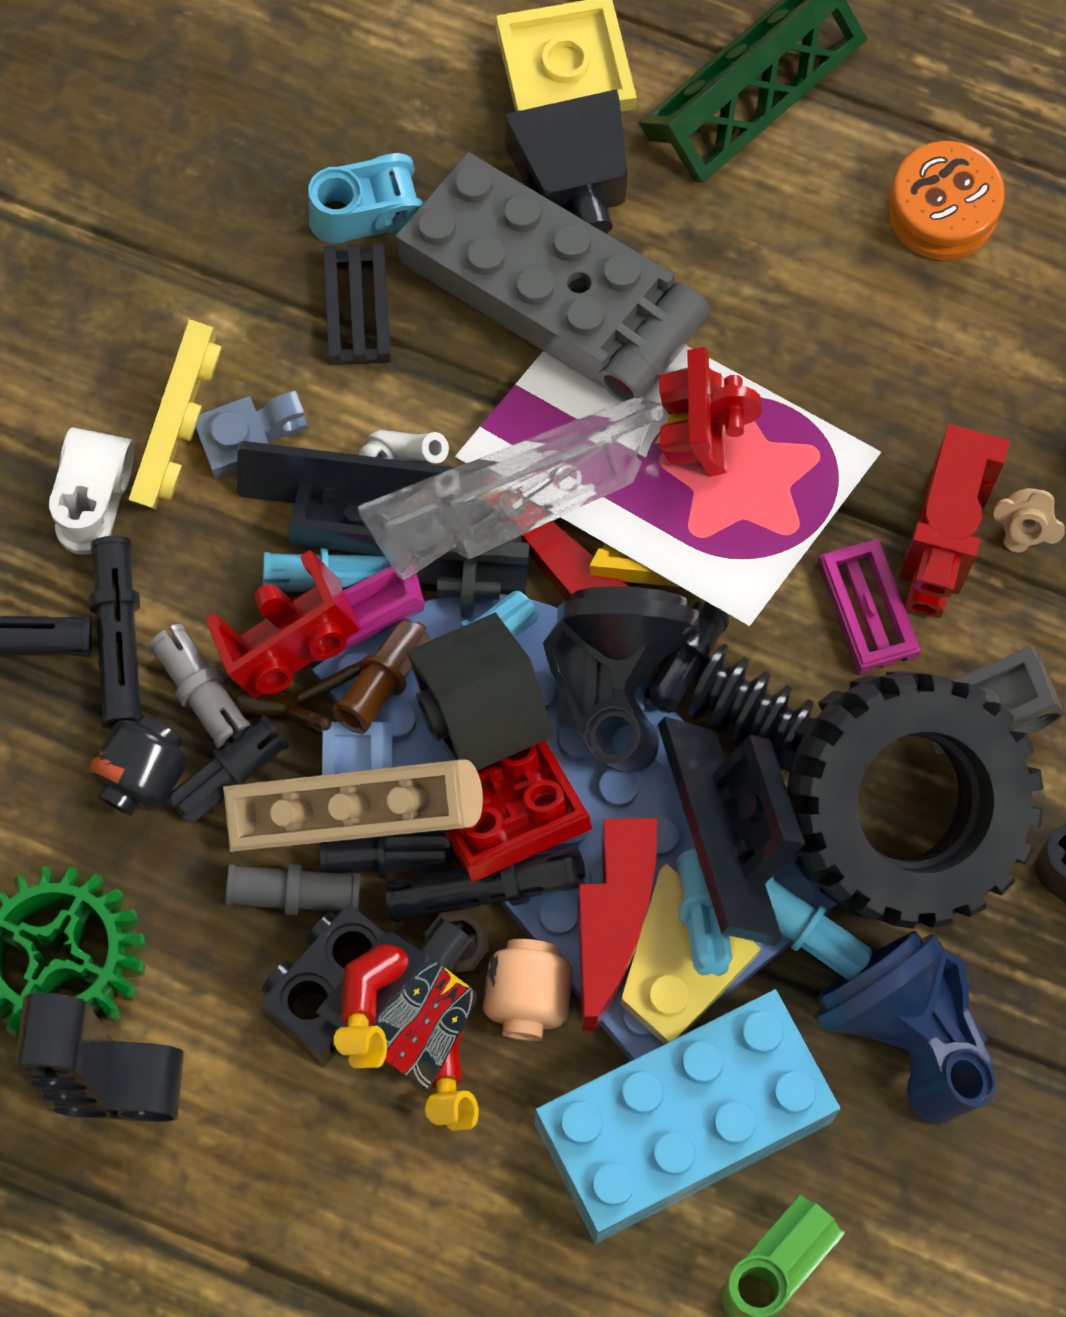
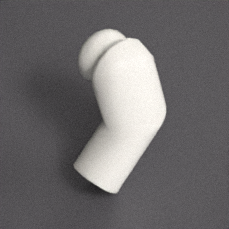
(421, 448)

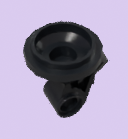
(602, 653)

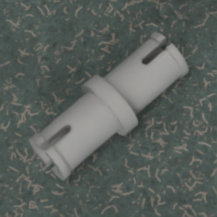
(199, 685)

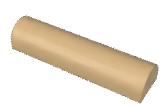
(353, 805)

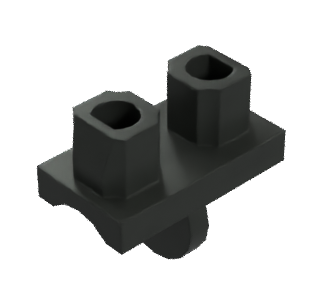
(481, 577)

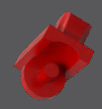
(714, 409)

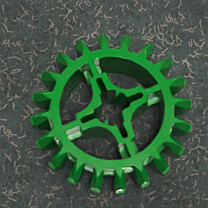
(69, 931)

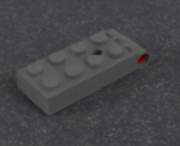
(551, 278)

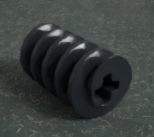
(746, 705)

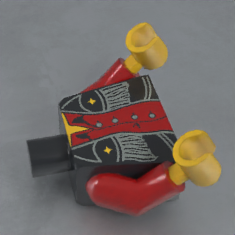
(411, 1013)

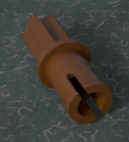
(380, 677)

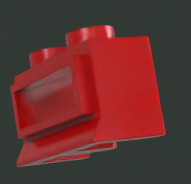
(290, 635)

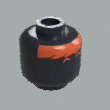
(138, 765)

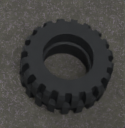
(989, 815)

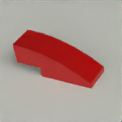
(614, 913)

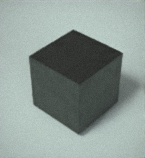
(480, 693)

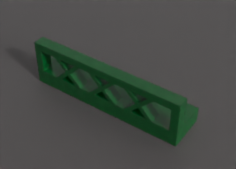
(736, 67)

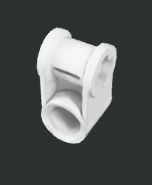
(89, 486)

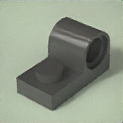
(1021, 687)

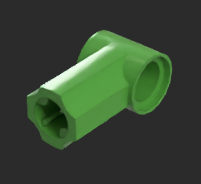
(783, 1258)

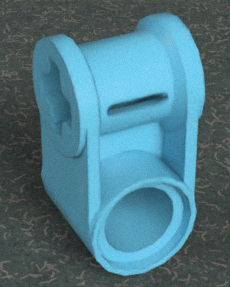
(369, 195)

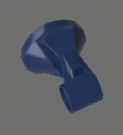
(918, 1001)

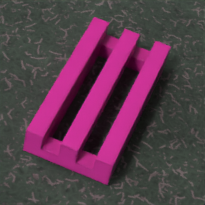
(885, 654)

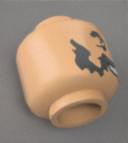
(528, 988)

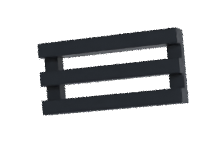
(354, 259)

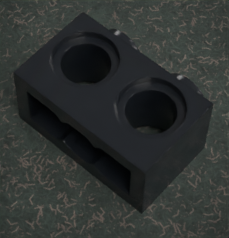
(315, 973)

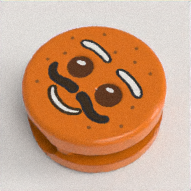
(945, 200)

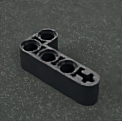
(87, 1074)

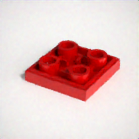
(523, 813)

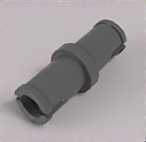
(291, 889)

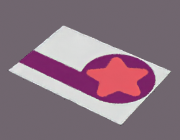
(714, 535)

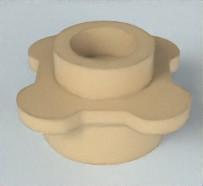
(1026, 505)

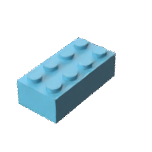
(685, 1116)

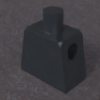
(573, 154)

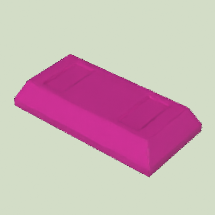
(382, 603)

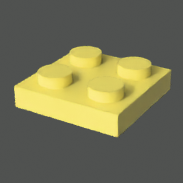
(564, 54)

